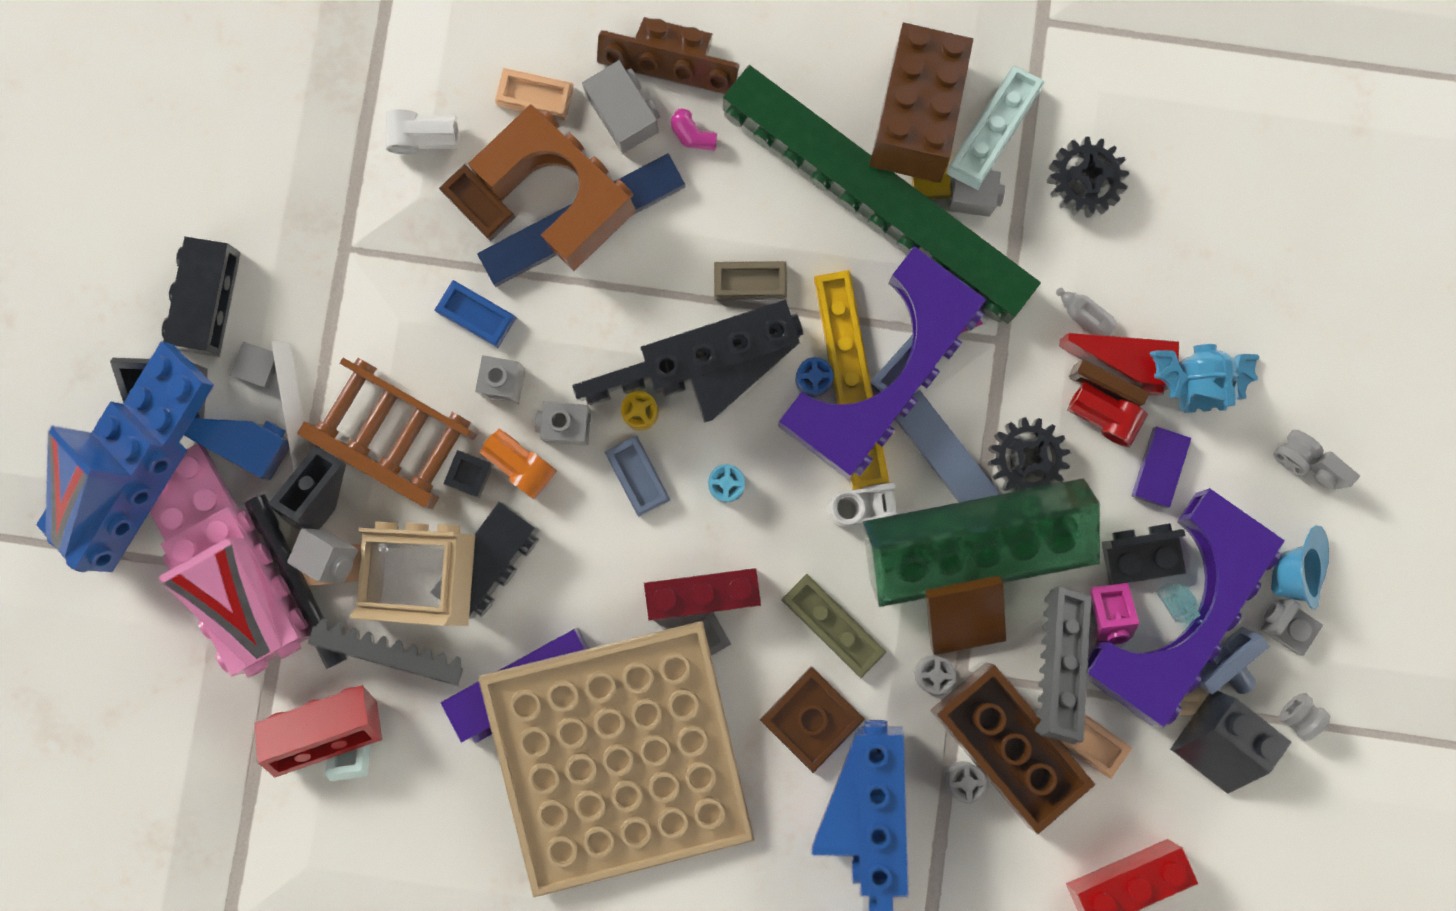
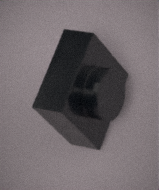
(468, 474)

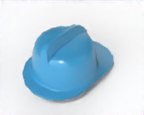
(1303, 569)

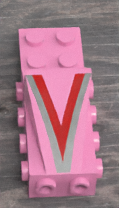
(224, 570)

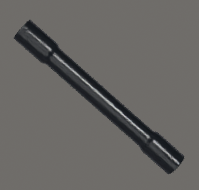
(269, 528)

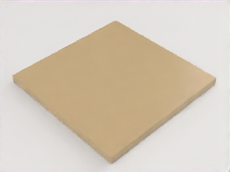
(616, 758)

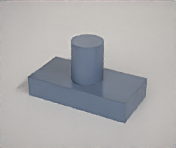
(1231, 663)

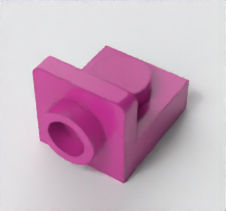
(1114, 613)

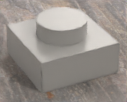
(1333, 471)

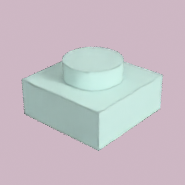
(348, 765)

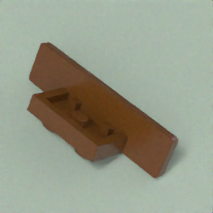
(669, 54)

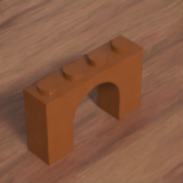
(535, 143)

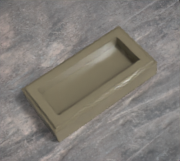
(750, 280)

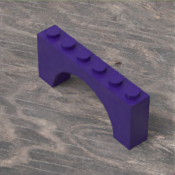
(938, 313)
(1234, 558)

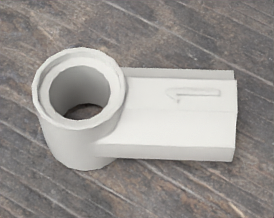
(409, 132)

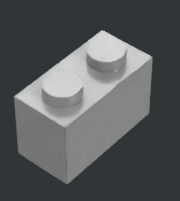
(621, 106)

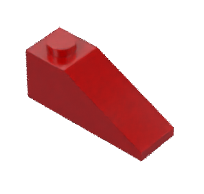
(1122, 357)

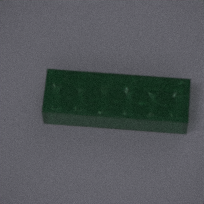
(982, 538)

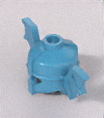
(1206, 377)

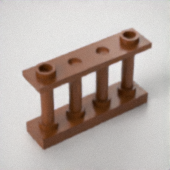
(357, 450)

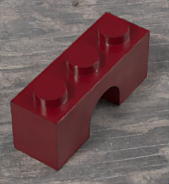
(702, 594)

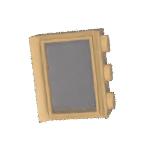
(415, 574)

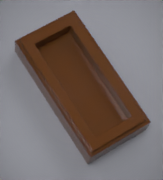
(477, 202)
(1107, 383)

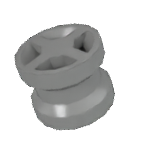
(1298, 452)
(942, 674)
(1304, 717)
(972, 782)

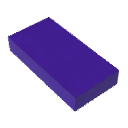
(1161, 467)

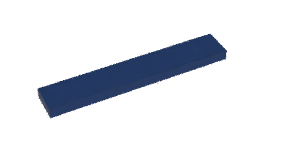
(527, 247)

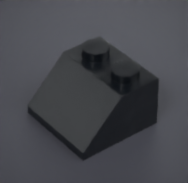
(1229, 743)

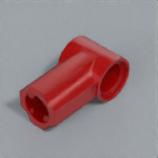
(1116, 418)

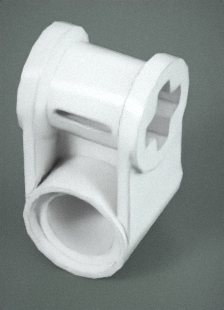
(869, 504)

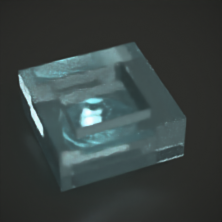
(1178, 602)

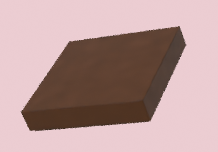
(966, 615)
(812, 719)

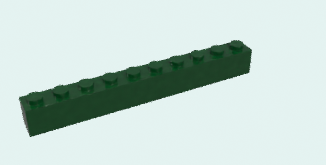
(876, 194)

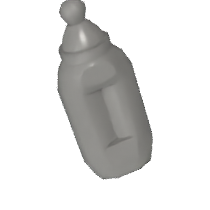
(1087, 313)

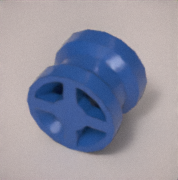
(814, 370)

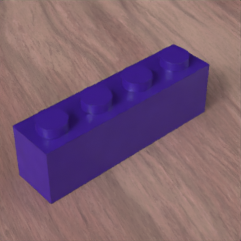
(467, 708)

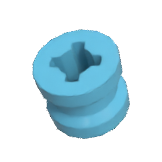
(726, 477)

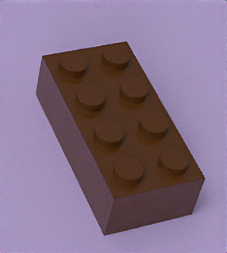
(922, 103)
(1000, 738)

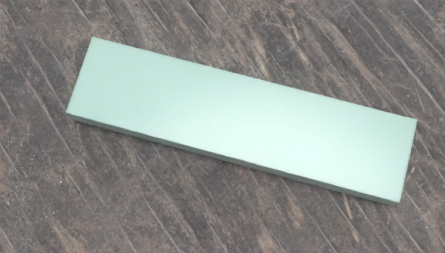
(995, 127)

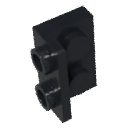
(1144, 556)

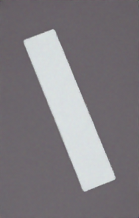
(290, 400)

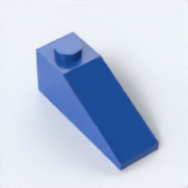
(244, 443)

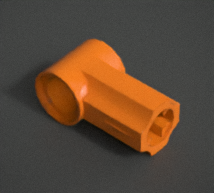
(523, 467)

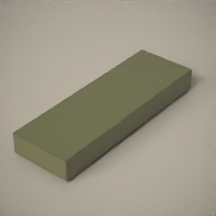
(833, 626)

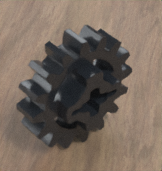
(1098, 165)
(1016, 447)

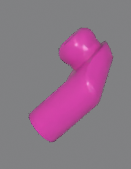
(689, 134)

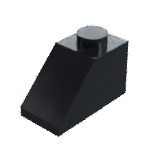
(310, 491)

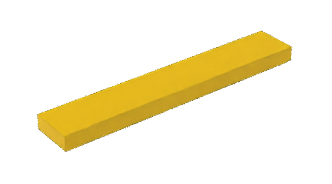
(848, 358)

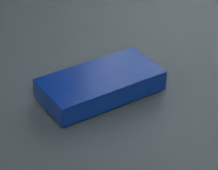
(475, 313)

